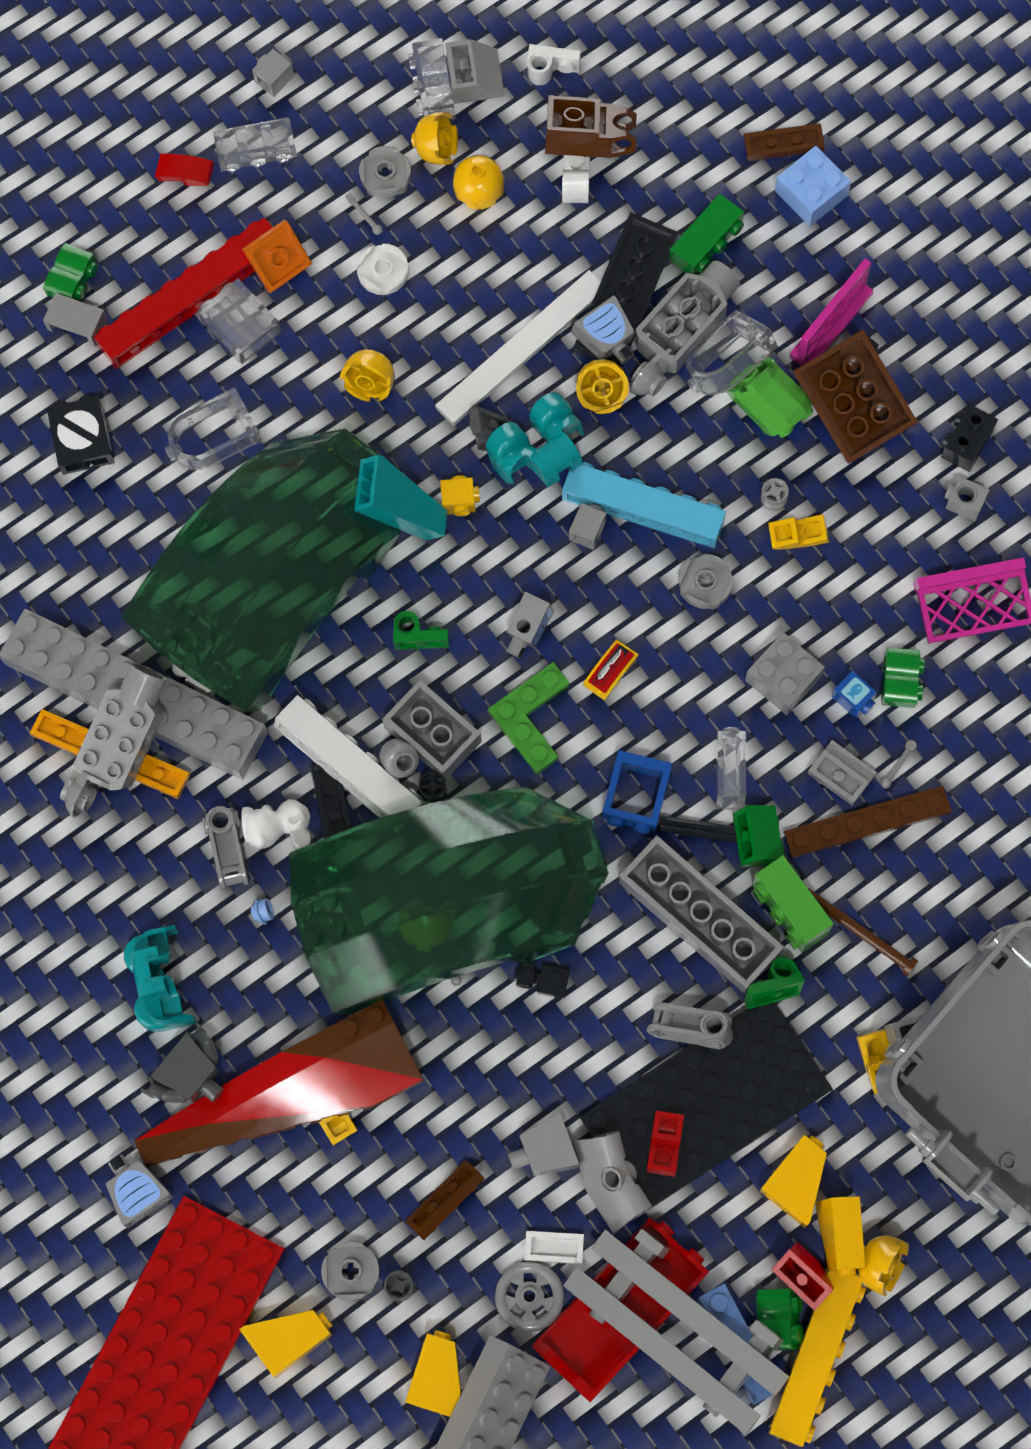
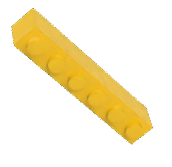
(815, 1359)

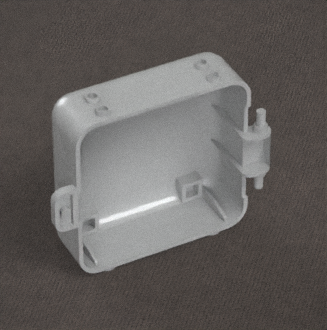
(976, 1098)

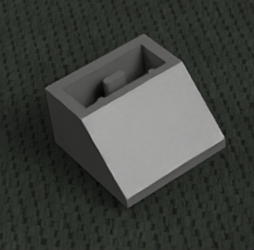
(473, 71)

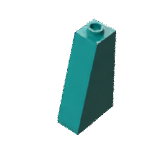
(397, 501)

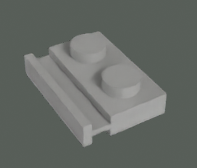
(842, 772)

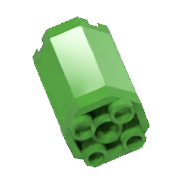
(771, 399)

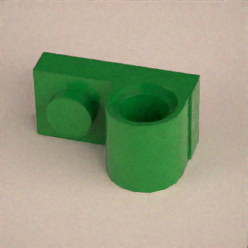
(416, 638)
(776, 987)

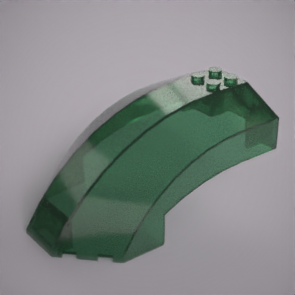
(262, 566)
(443, 893)

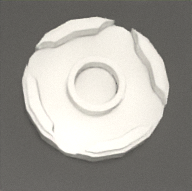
(382, 269)

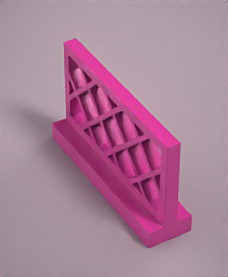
(835, 316)
(970, 577)

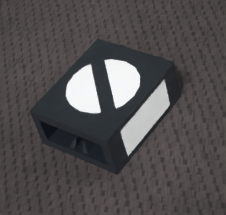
(80, 434)

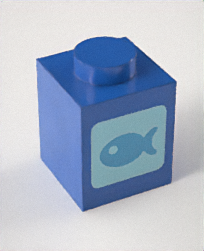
(855, 695)

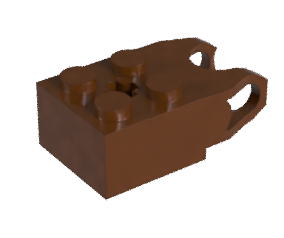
(587, 128)

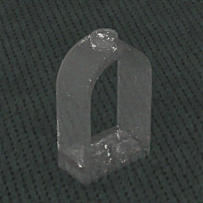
(736, 325)
(228, 399)

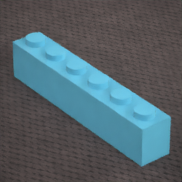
(645, 505)

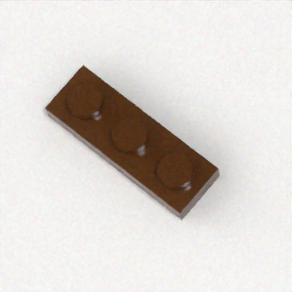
(783, 142)
(444, 1200)

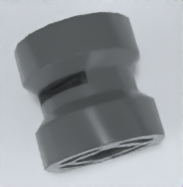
(395, 1284)

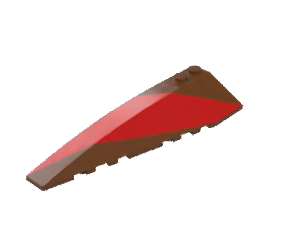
(326, 1075)

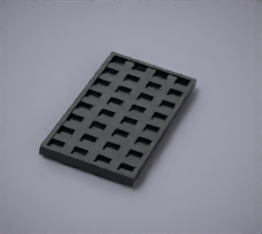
(724, 1096)

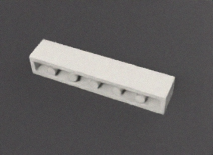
(343, 759)

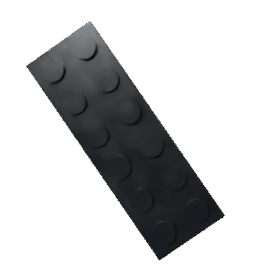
(633, 272)

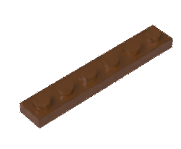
(867, 822)

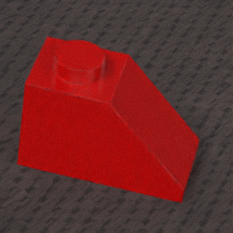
(804, 1275)

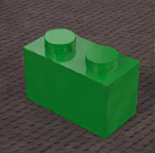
(758, 835)

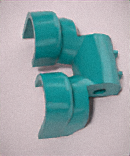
(553, 420)
(158, 1001)

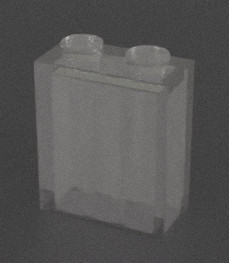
(239, 321)
(730, 769)

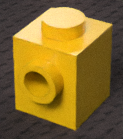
(459, 495)

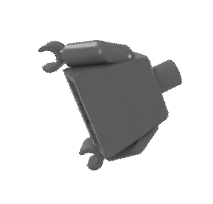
(187, 1071)

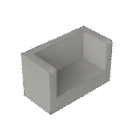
(75, 317)

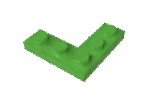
(512, 713)

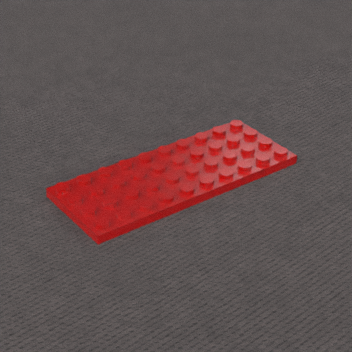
(171, 1335)

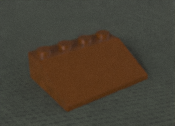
(855, 397)

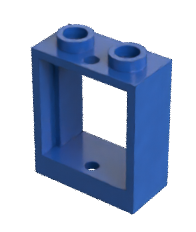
(641, 765)

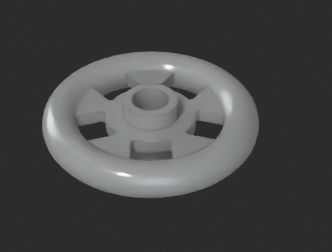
(505, 1303)

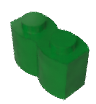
(71, 273)
(901, 677)
(780, 1313)

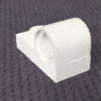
(550, 58)
(575, 179)

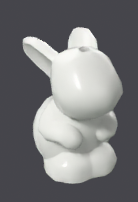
(265, 826)

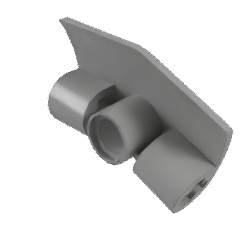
(610, 1179)

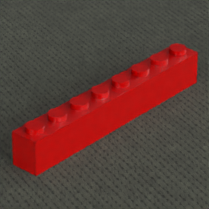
(178, 299)

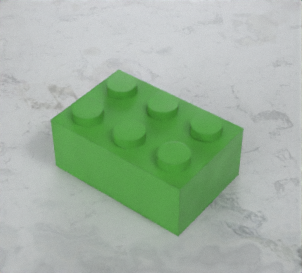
(791, 905)

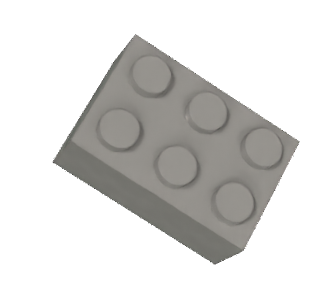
(433, 729)

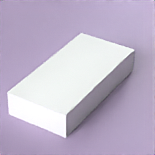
(554, 1247)

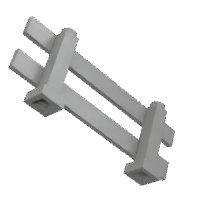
(746, 1357)

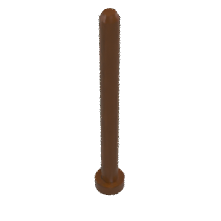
(867, 936)

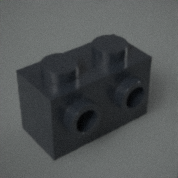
(969, 437)

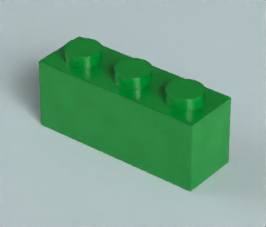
(707, 236)

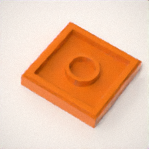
(277, 256)

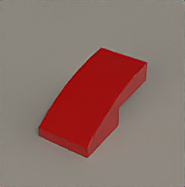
(184, 168)
(665, 1143)

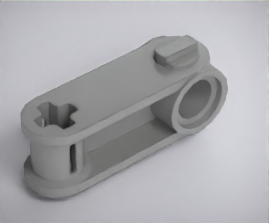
(226, 847)
(691, 1025)

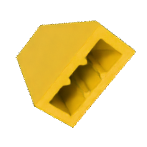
(797, 1180)
(842, 1234)
(287, 1339)
(436, 1376)

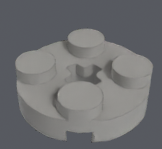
(387, 186)
(708, 596)
(363, 1282)

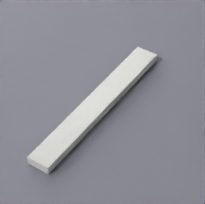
(519, 349)

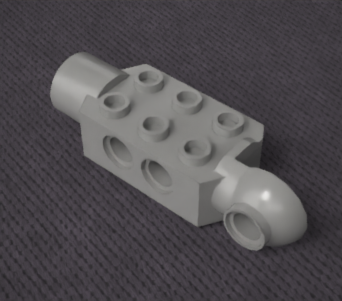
(680, 324)
(117, 738)

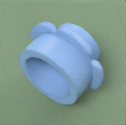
(262, 911)

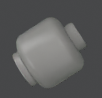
(399, 758)

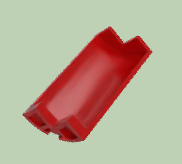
(594, 1352)

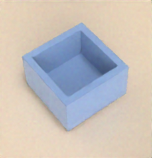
(812, 186)

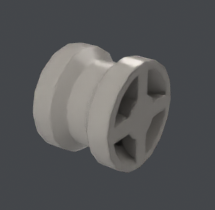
(774, 488)

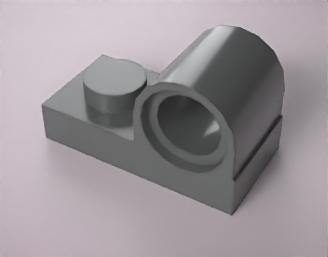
(483, 424)

